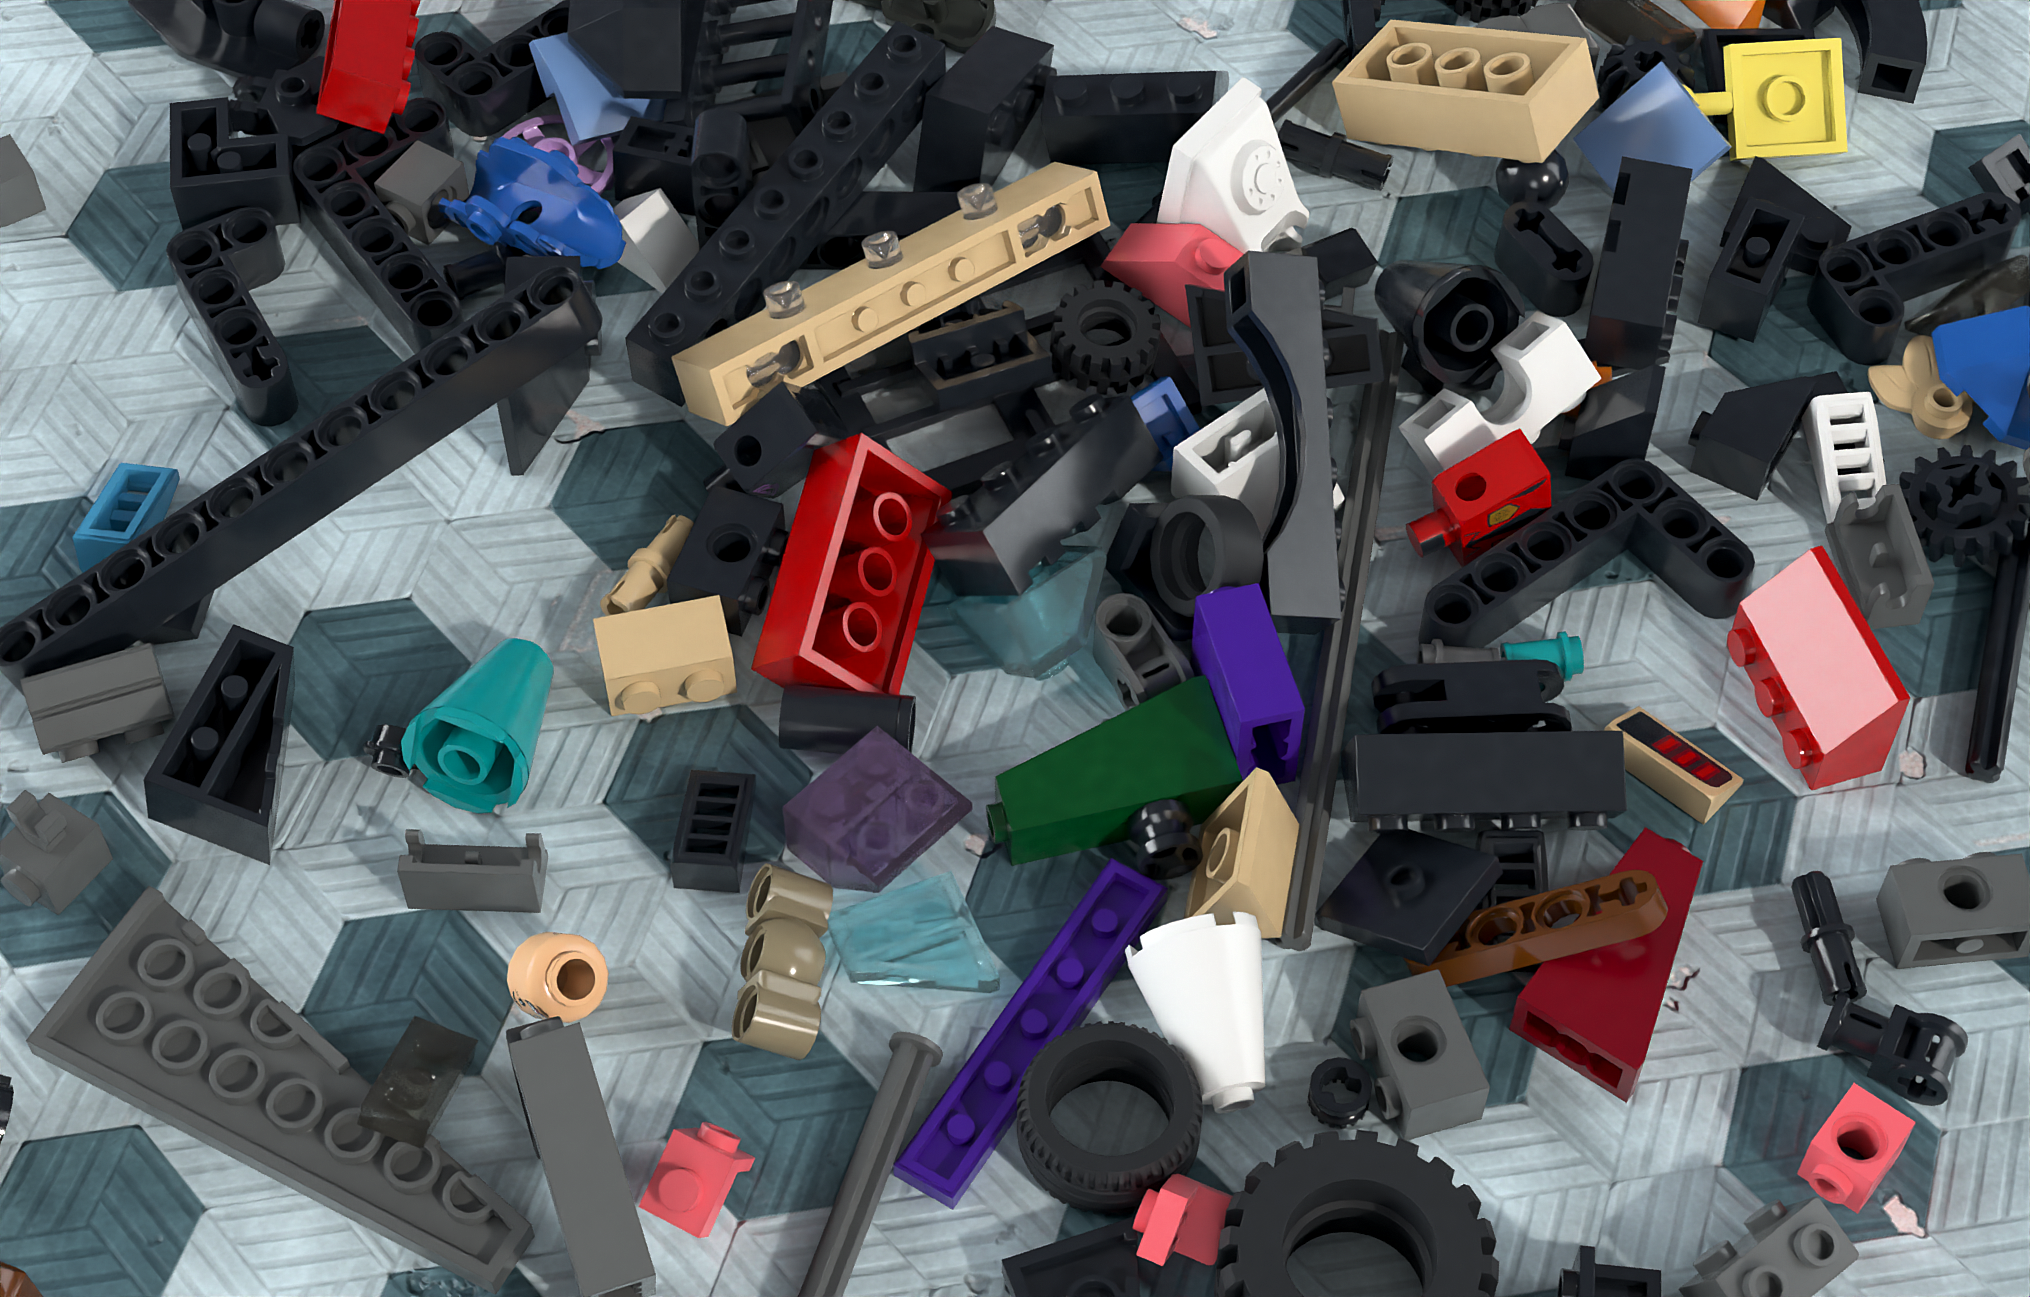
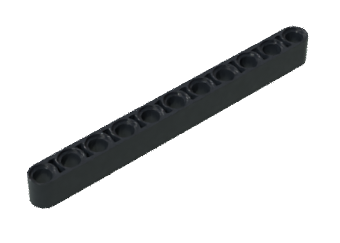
(304, 477)

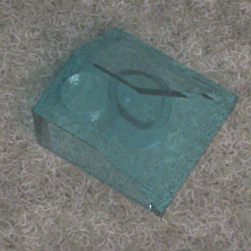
(1043, 625)

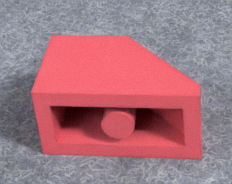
(1166, 258)

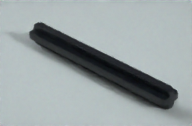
(2000, 664)

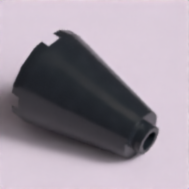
(1450, 315)

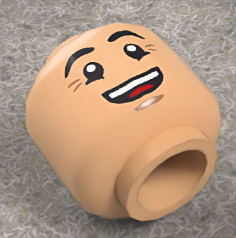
(557, 976)

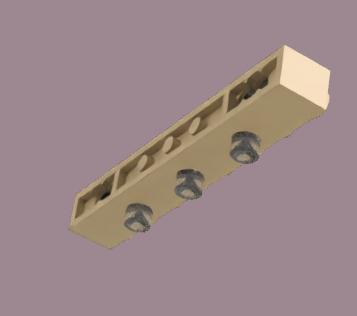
(891, 289)

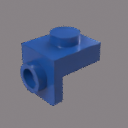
(1165, 417)

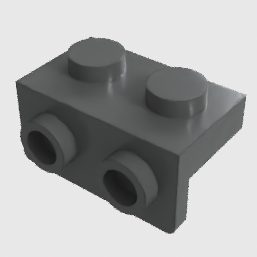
(1783, 1255)

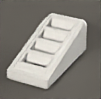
(1840, 421)

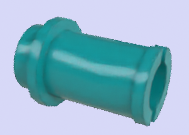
(1563, 651)

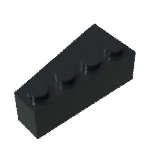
(1042, 497)

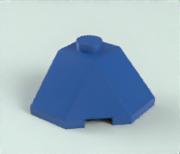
(1992, 364)

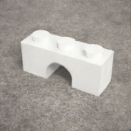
(1543, 377)

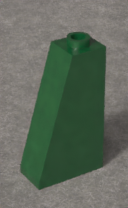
(1093, 782)

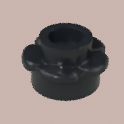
(387, 751)

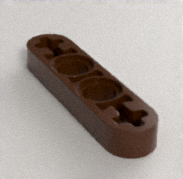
(1532, 923)

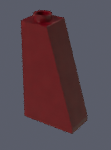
(1604, 1002)

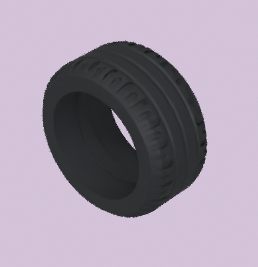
(1117, 1055)

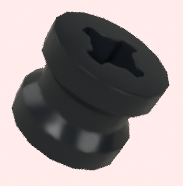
(1164, 839)

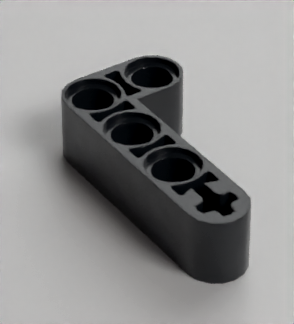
(488, 87)
(213, 273)
(1866, 280)

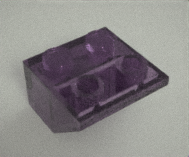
(871, 815)

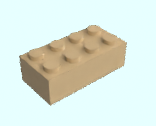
(1466, 90)

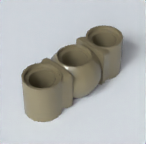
(782, 962)

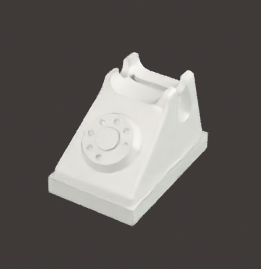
(1235, 177)

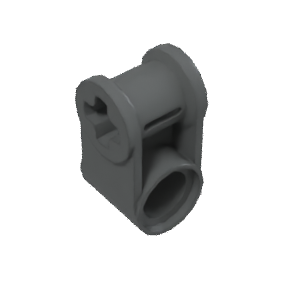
(1139, 663)

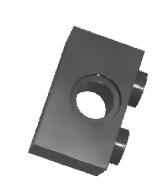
(1932, 932)
(1419, 1018)

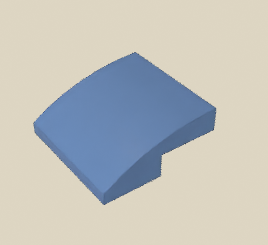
(584, 95)
(1655, 124)

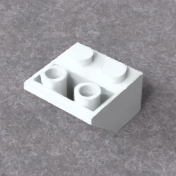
(1236, 459)

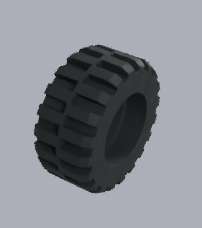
(1356, 1190)

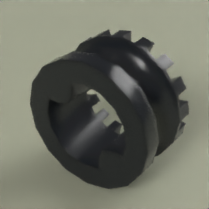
(1324, 1104)

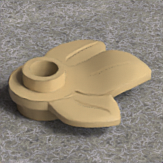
(1920, 392)

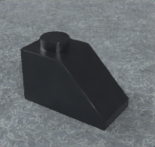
(1612, 423)
(1749, 434)

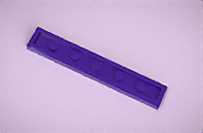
(1052, 999)

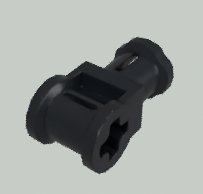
(1898, 1047)

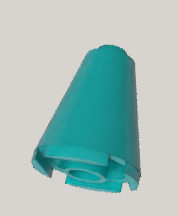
(483, 729)

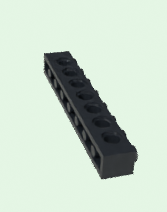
(790, 206)

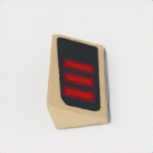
(1674, 765)

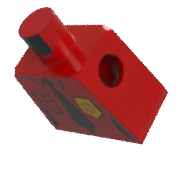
(1484, 500)

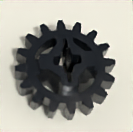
(1967, 505)

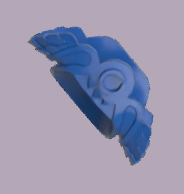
(523, 178)

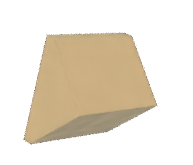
(1246, 857)

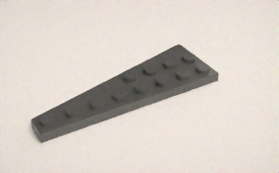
(219, 1058)

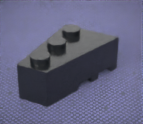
(229, 749)

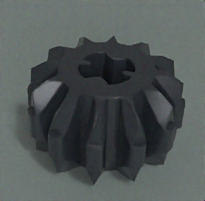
(1636, 58)

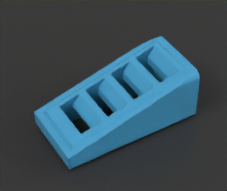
(123, 516)

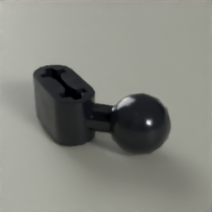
(1533, 243)

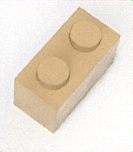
(665, 656)

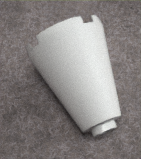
(1208, 1001)

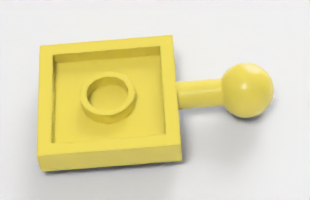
(1781, 99)

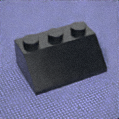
(1125, 114)

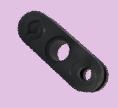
(1470, 697)

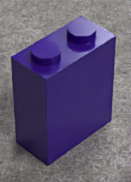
(1249, 680)

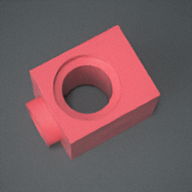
(1866, 1126)

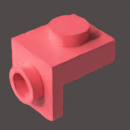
(695, 1177)
(1181, 1219)

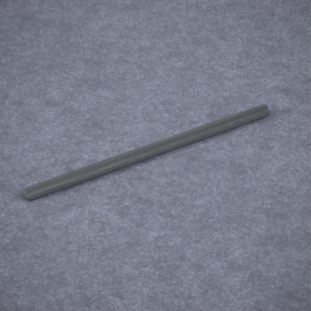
(1339, 651)

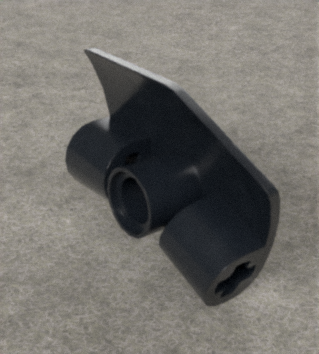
(236, 34)

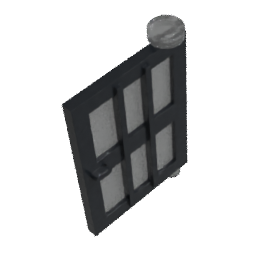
(959, 446)

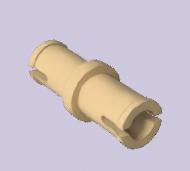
(648, 569)

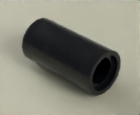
(839, 718)

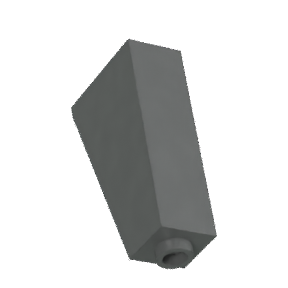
(582, 1162)

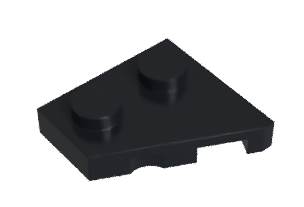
(1820, 227)

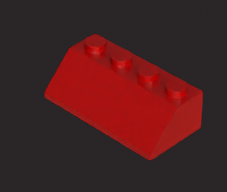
(851, 572)

